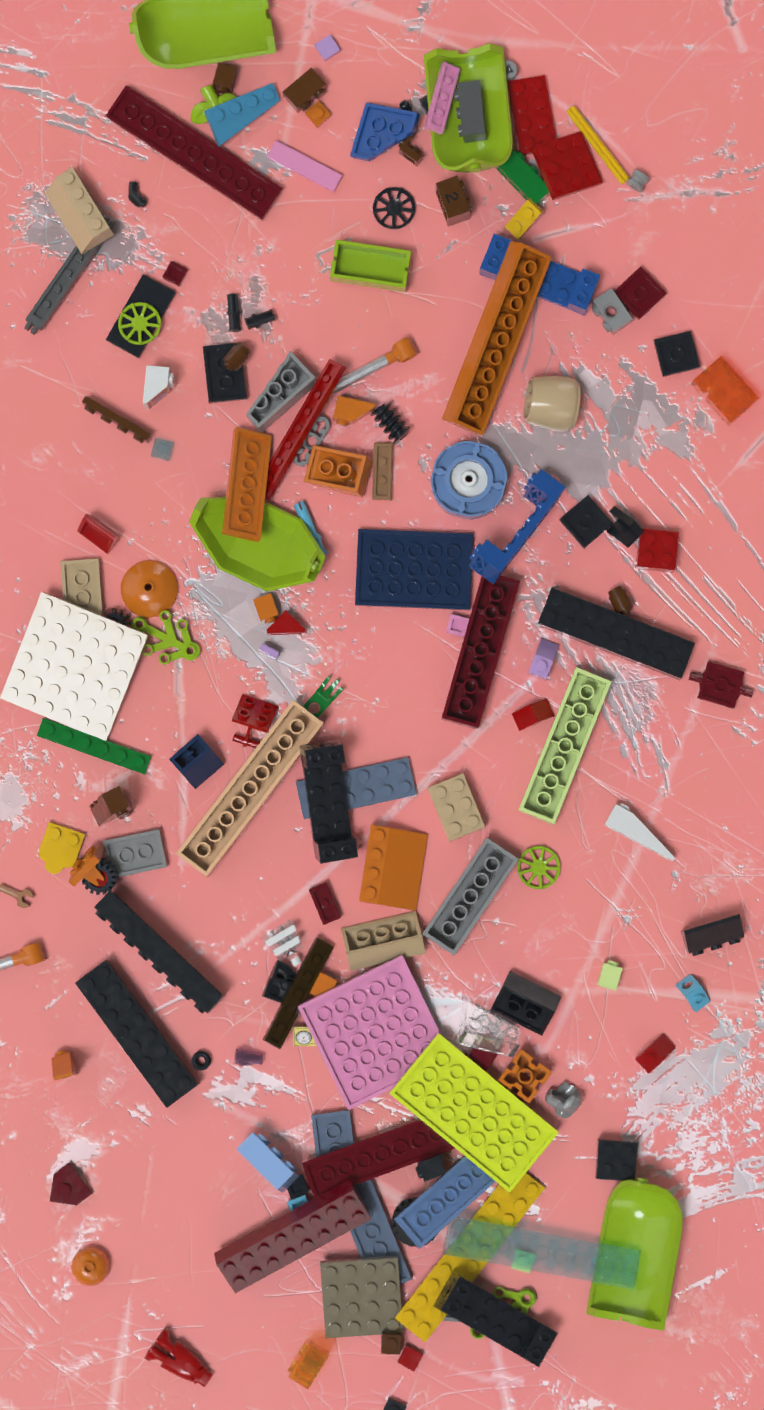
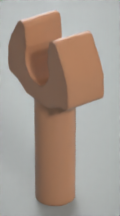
(17, 895)

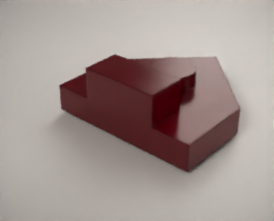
(68, 1186)

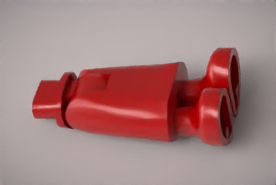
(179, 1360)

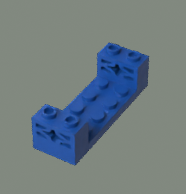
(560, 284)
(490, 560)

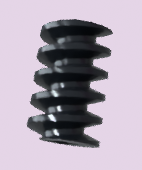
(391, 422)

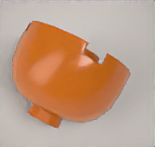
(90, 1266)

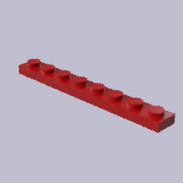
(302, 424)

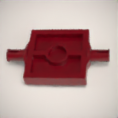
(720, 685)

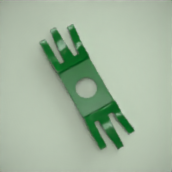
(323, 698)

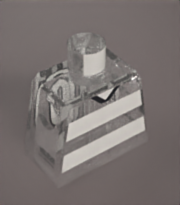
(285, 942)

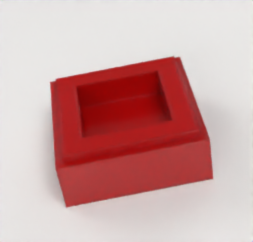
(410, 1358)

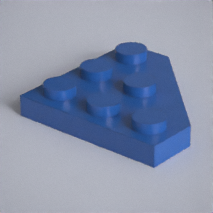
(381, 129)

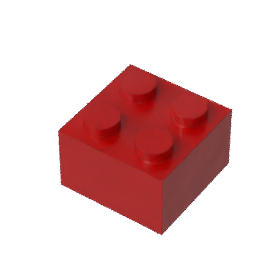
(657, 550)

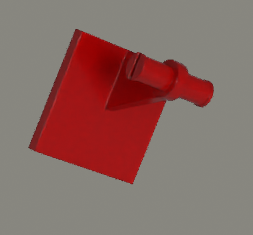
(255, 715)

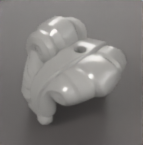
(564, 1100)

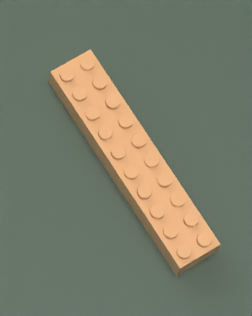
(249, 788)

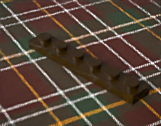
(297, 993)

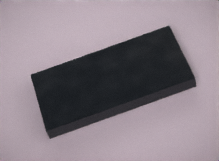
(148, 292)

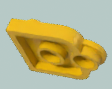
(60, 847)

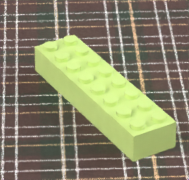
(564, 746)

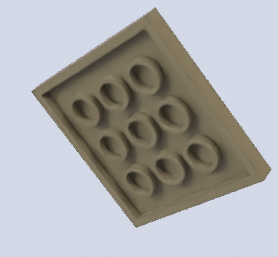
(361, 1296)

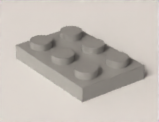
(136, 853)

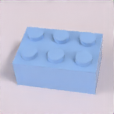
(268, 1161)

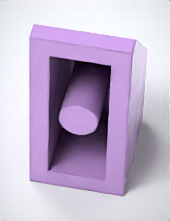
(543, 659)

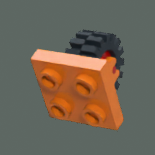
(96, 873)

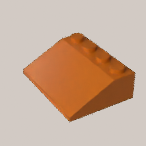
(393, 867)

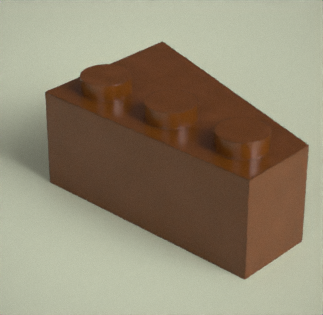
(110, 806)

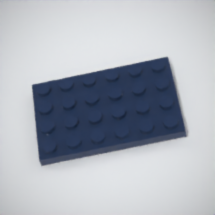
(413, 569)

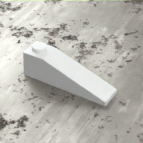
(628, 825)

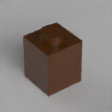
(224, 78)
(391, 1343)

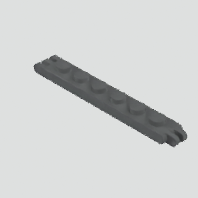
(60, 286)

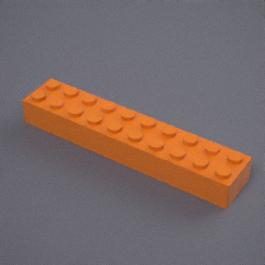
(496, 338)

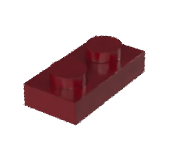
(324, 903)

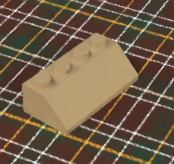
(78, 211)
(382, 940)

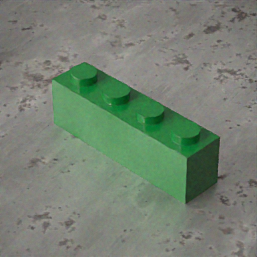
(524, 178)

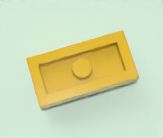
(524, 219)

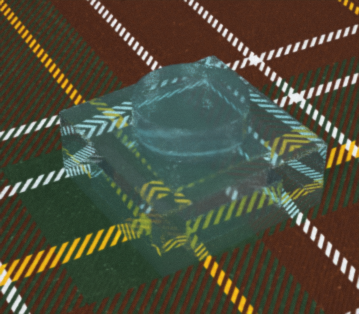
(162, 449)

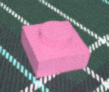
(457, 625)

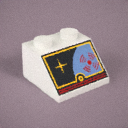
(157, 385)

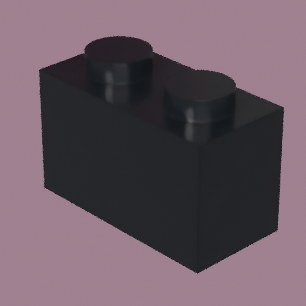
(430, 1168)

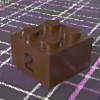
(453, 201)

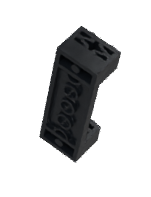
(327, 801)
(495, 1319)

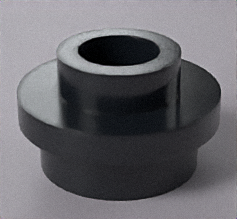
(196, 1056)

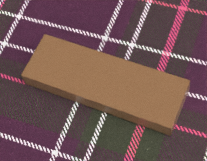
(382, 471)

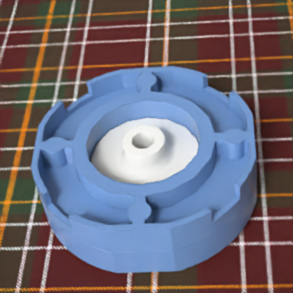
(464, 498)

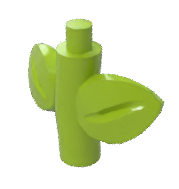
(212, 100)

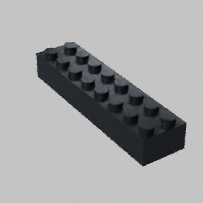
(616, 634)
(155, 948)
(136, 1033)

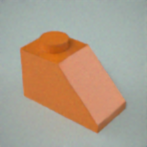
(351, 410)

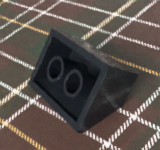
(713, 935)
(526, 1003)

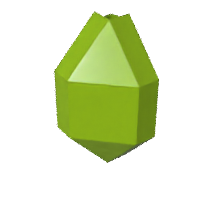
(281, 558)

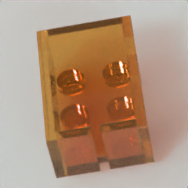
(726, 391)

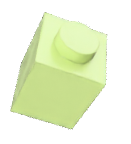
(609, 975)

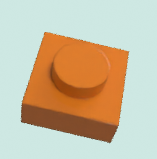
(317, 114)

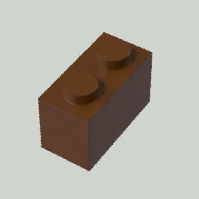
(305, 90)

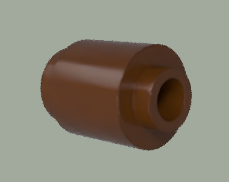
(236, 357)
(620, 600)

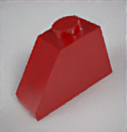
(655, 1053)

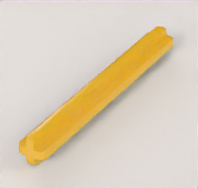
(597, 144)

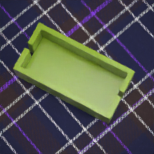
(370, 266)

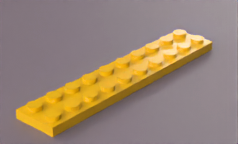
(499, 1208)

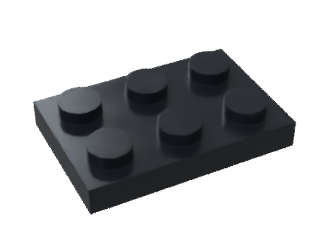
(222, 383)

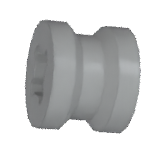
(509, 65)
(637, 180)

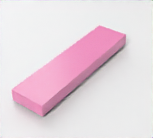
(442, 98)
(304, 166)

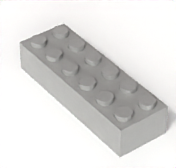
(470, 896)

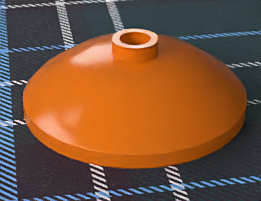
(152, 602)

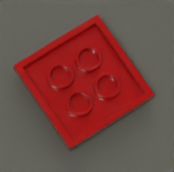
(566, 165)

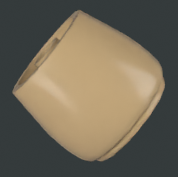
(552, 402)

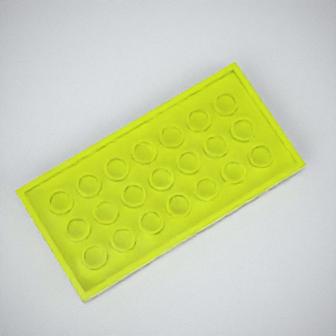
(474, 1112)

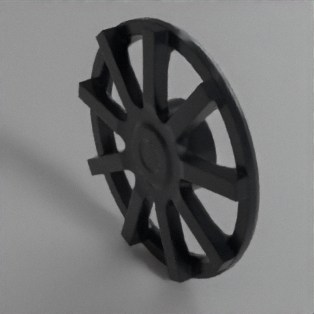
(394, 208)

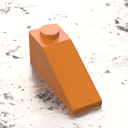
(63, 1065)

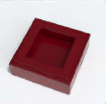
(174, 273)

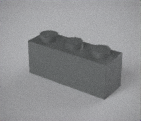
(471, 111)

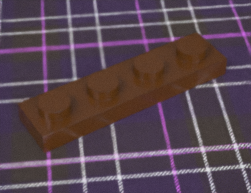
(122, 424)

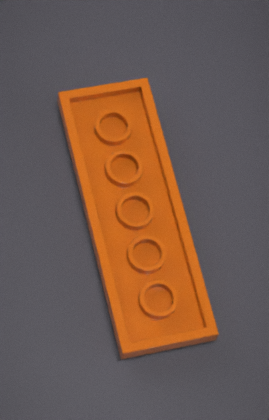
(246, 484)

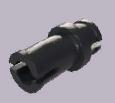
(259, 319)

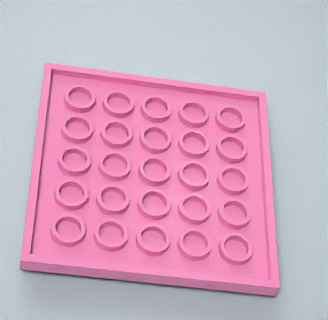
(370, 1030)

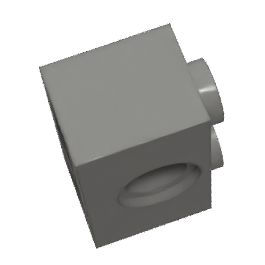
(610, 301)

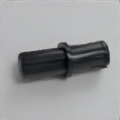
(233, 312)

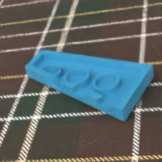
(237, 113)

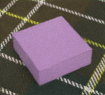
(327, 48)
(269, 651)

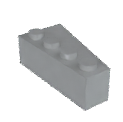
(281, 393)

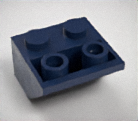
(196, 761)

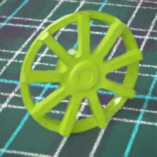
(139, 323)
(538, 867)

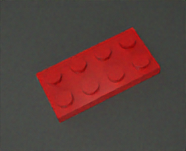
(531, 112)

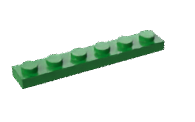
(93, 746)

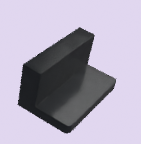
(624, 528)

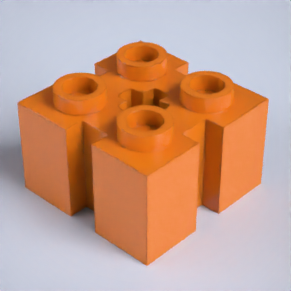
(525, 1088)

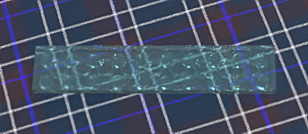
(541, 1252)

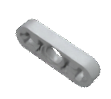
(323, 432)

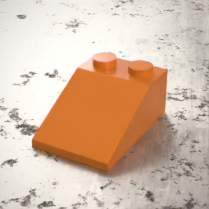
(338, 471)

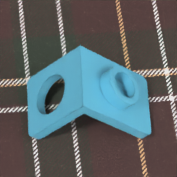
(695, 994)

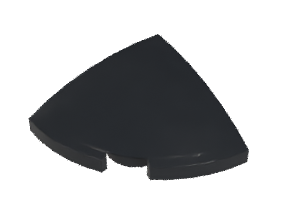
(278, 982)

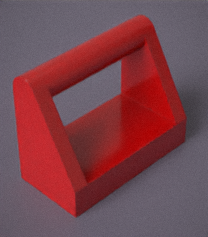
(97, 534)

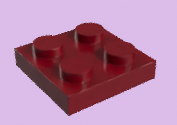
(640, 293)

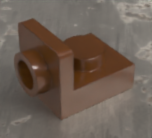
(411, 154)

